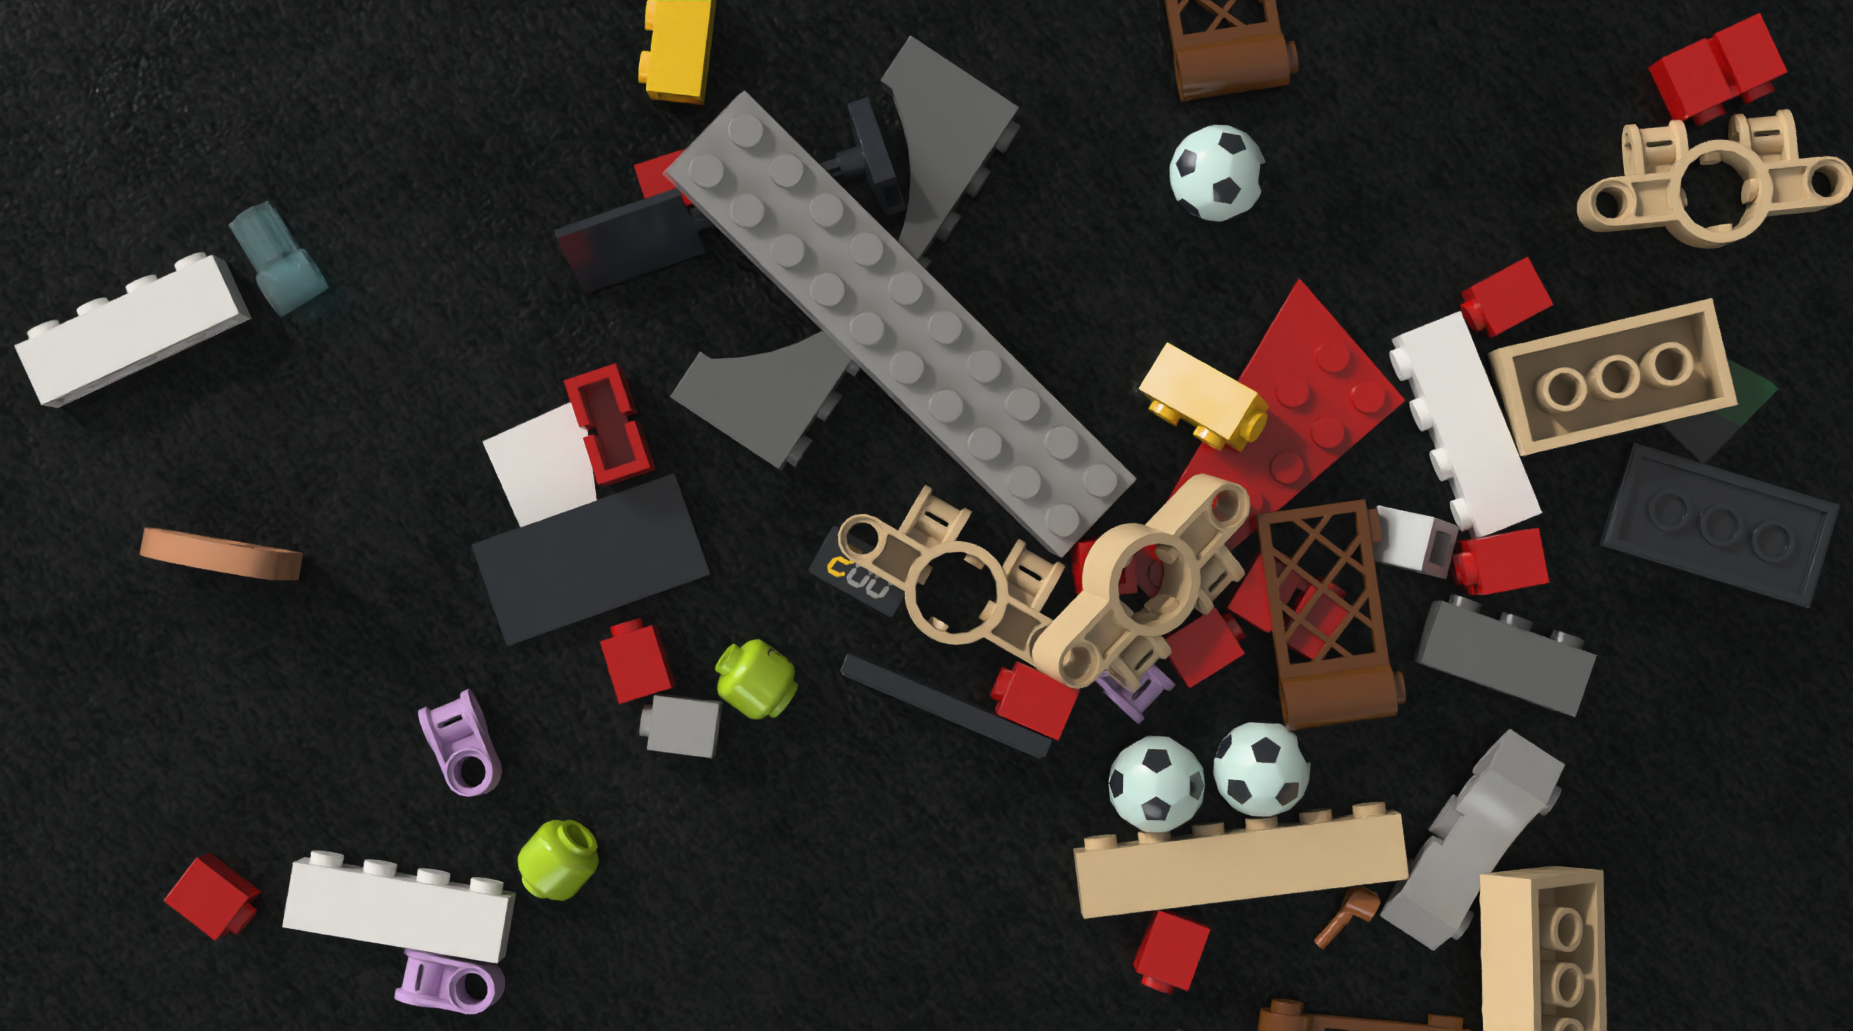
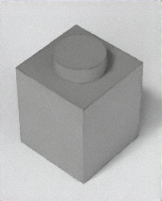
(1415, 542)
(682, 725)

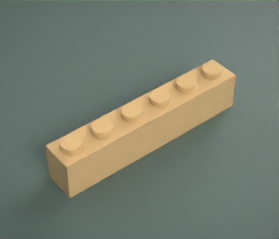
(1240, 862)

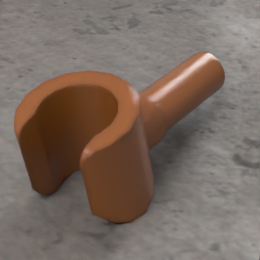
(1358, 902)

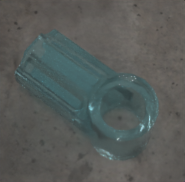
(285, 271)

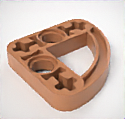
(221, 555)

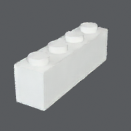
(132, 330)
(1465, 426)
(399, 908)

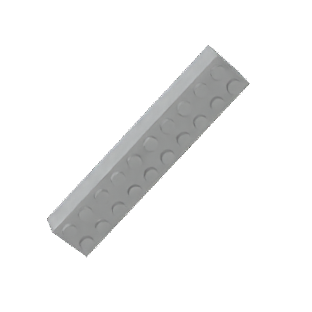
(899, 324)

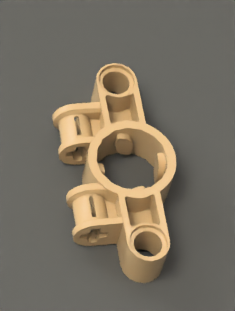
(1769, 165)
(904, 559)
(1196, 570)

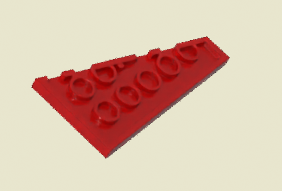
(1319, 402)

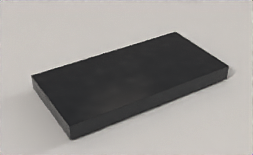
(1719, 525)
(591, 559)
(945, 704)

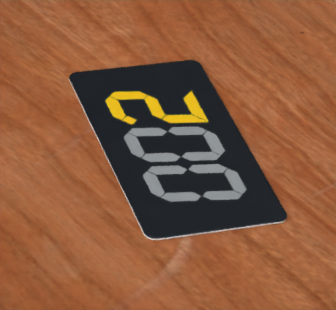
(852, 578)

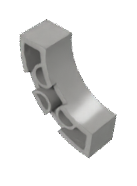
(1472, 835)

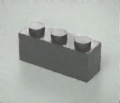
(1505, 655)

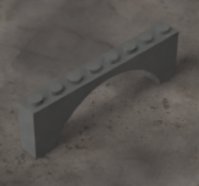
(950, 134)

